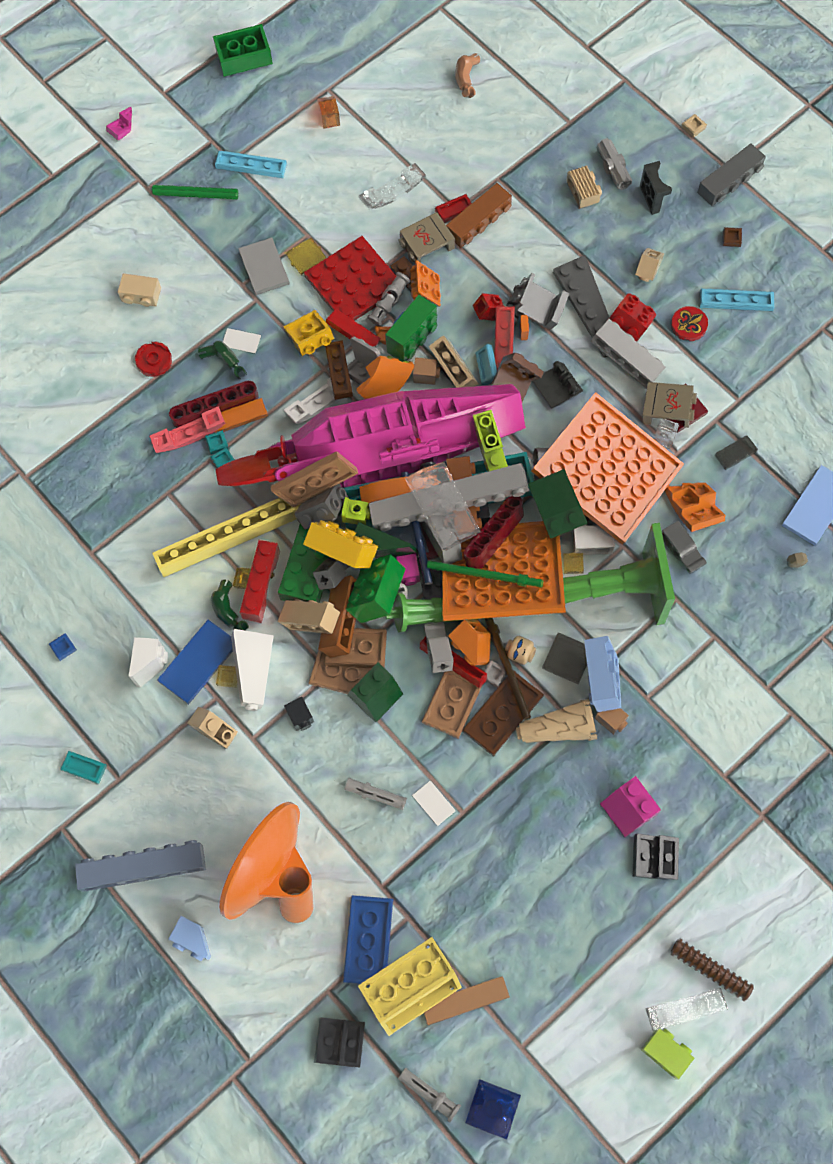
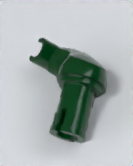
(222, 351)
(222, 609)

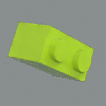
(668, 1053)

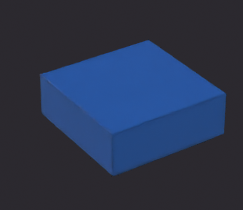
(62, 646)

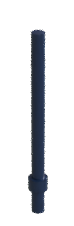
(420, 547)

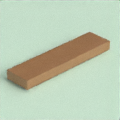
(468, 1000)

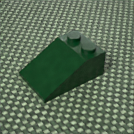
(557, 503)
(386, 543)

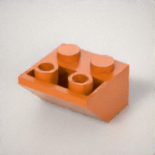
(473, 641)

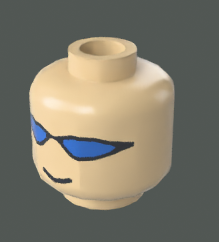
(520, 650)

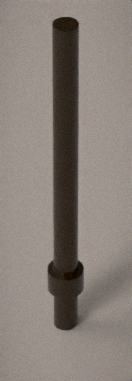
(494, 632)

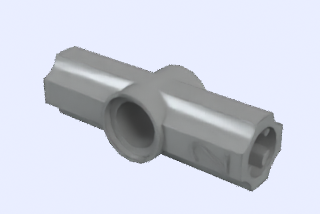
(614, 164)

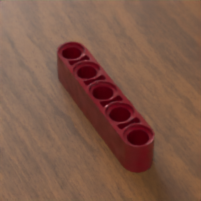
(221, 397)
(494, 533)

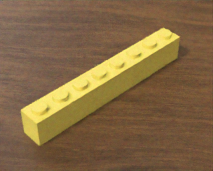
(224, 536)

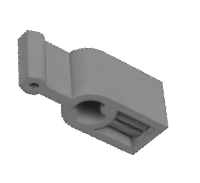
(438, 647)

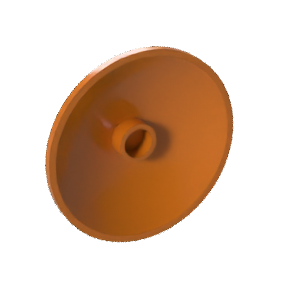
(270, 868)

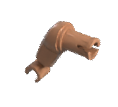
(462, 73)

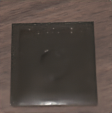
(566, 658)

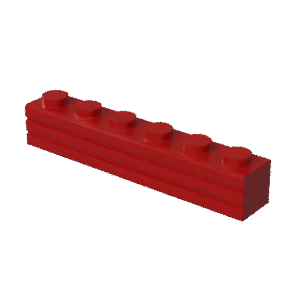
(462, 667)

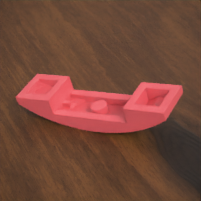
(188, 433)

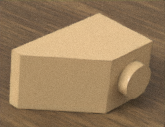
(649, 264)

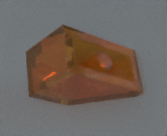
(329, 112)

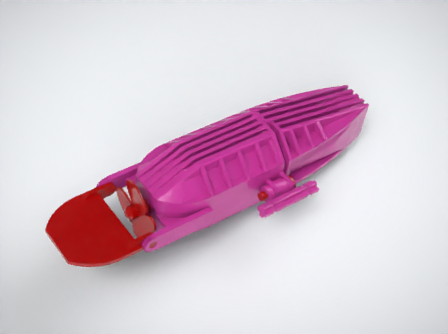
(385, 434)

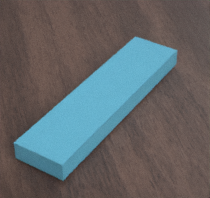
(250, 164)
(736, 299)

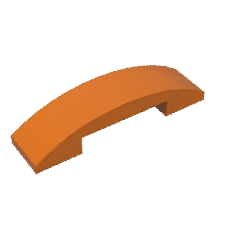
(384, 489)

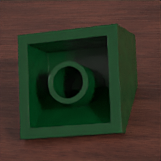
(376, 692)

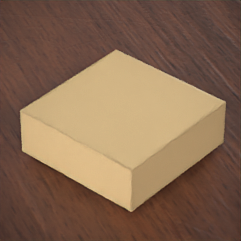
(694, 125)

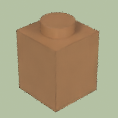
(425, 371)
(613, 719)

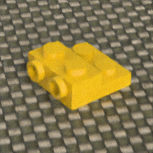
(309, 333)

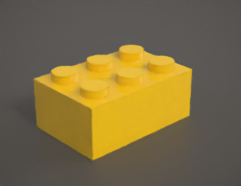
(341, 544)

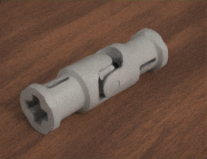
(388, 300)

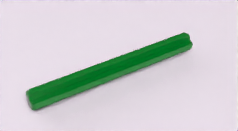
(200, 192)

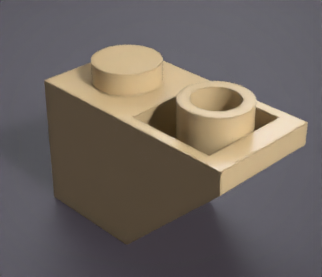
(212, 727)

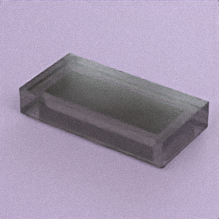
(736, 452)

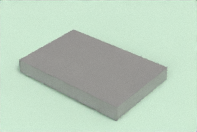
(264, 266)

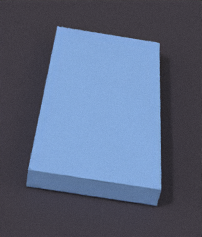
(813, 509)

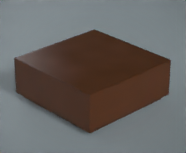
(732, 237)

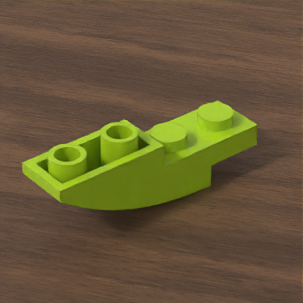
(489, 441)

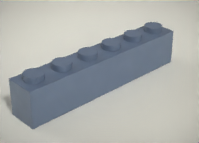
(140, 867)

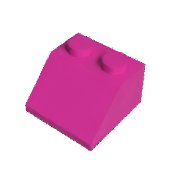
(630, 806)

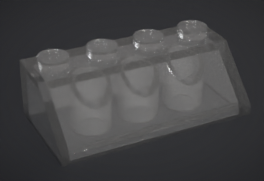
(442, 505)

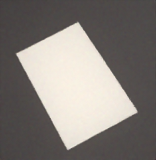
(241, 340)
(434, 803)

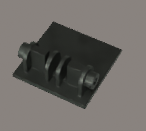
(557, 385)

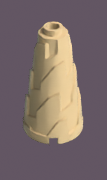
(568, 723)

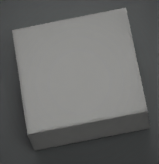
(495, 673)

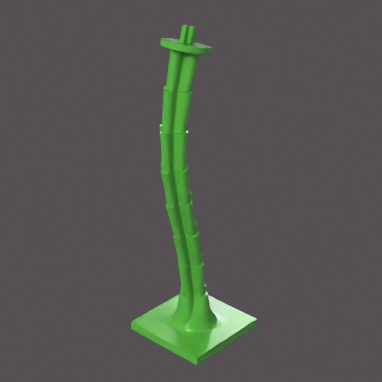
(643, 576)

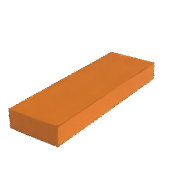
(243, 414)

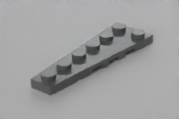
(584, 294)

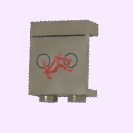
(426, 237)
(669, 402)

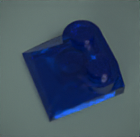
(493, 1109)

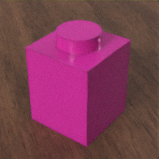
(411, 574)

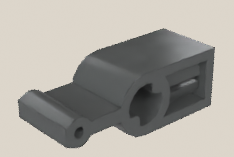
(683, 547)
(330, 573)

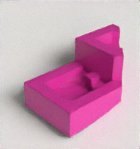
(121, 126)

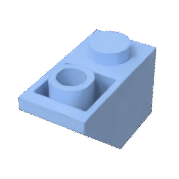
(192, 937)

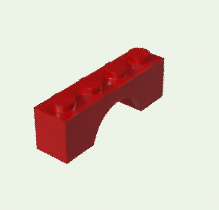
(255, 595)

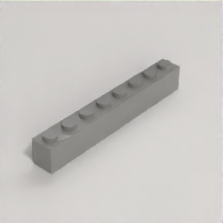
(474, 489)

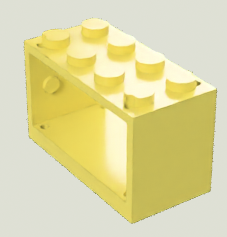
(410, 986)

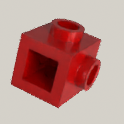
(486, 306)

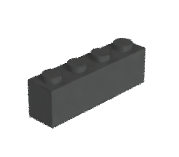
(731, 175)

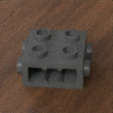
(321, 507)

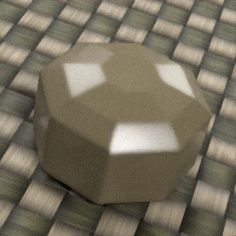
(797, 560)

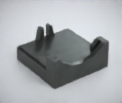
(653, 187)

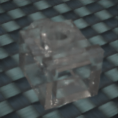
(668, 430)

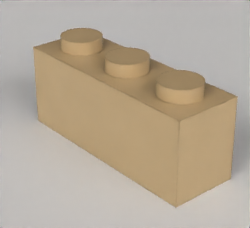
(452, 363)
(309, 616)

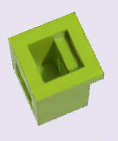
(353, 517)

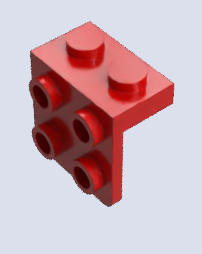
(633, 316)

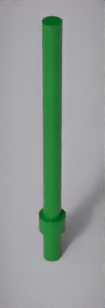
(521, 580)

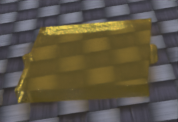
(305, 255)

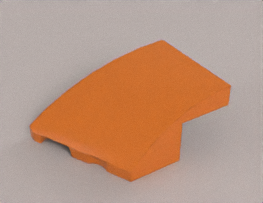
(385, 377)
(695, 505)

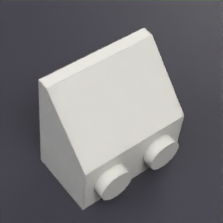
(146, 660)

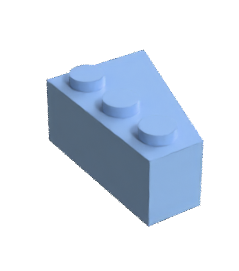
(603, 674)

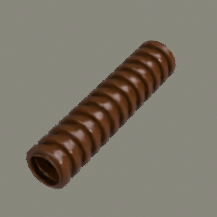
(712, 969)

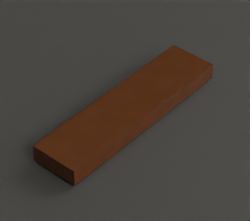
(338, 370)

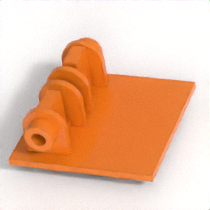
(425, 283)

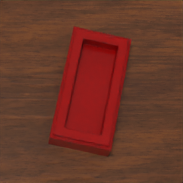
(452, 208)

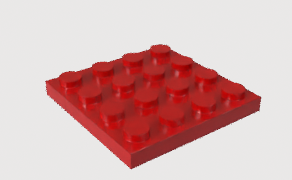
(351, 278)

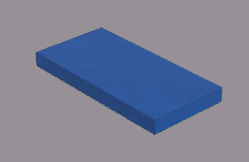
(197, 662)
(367, 938)

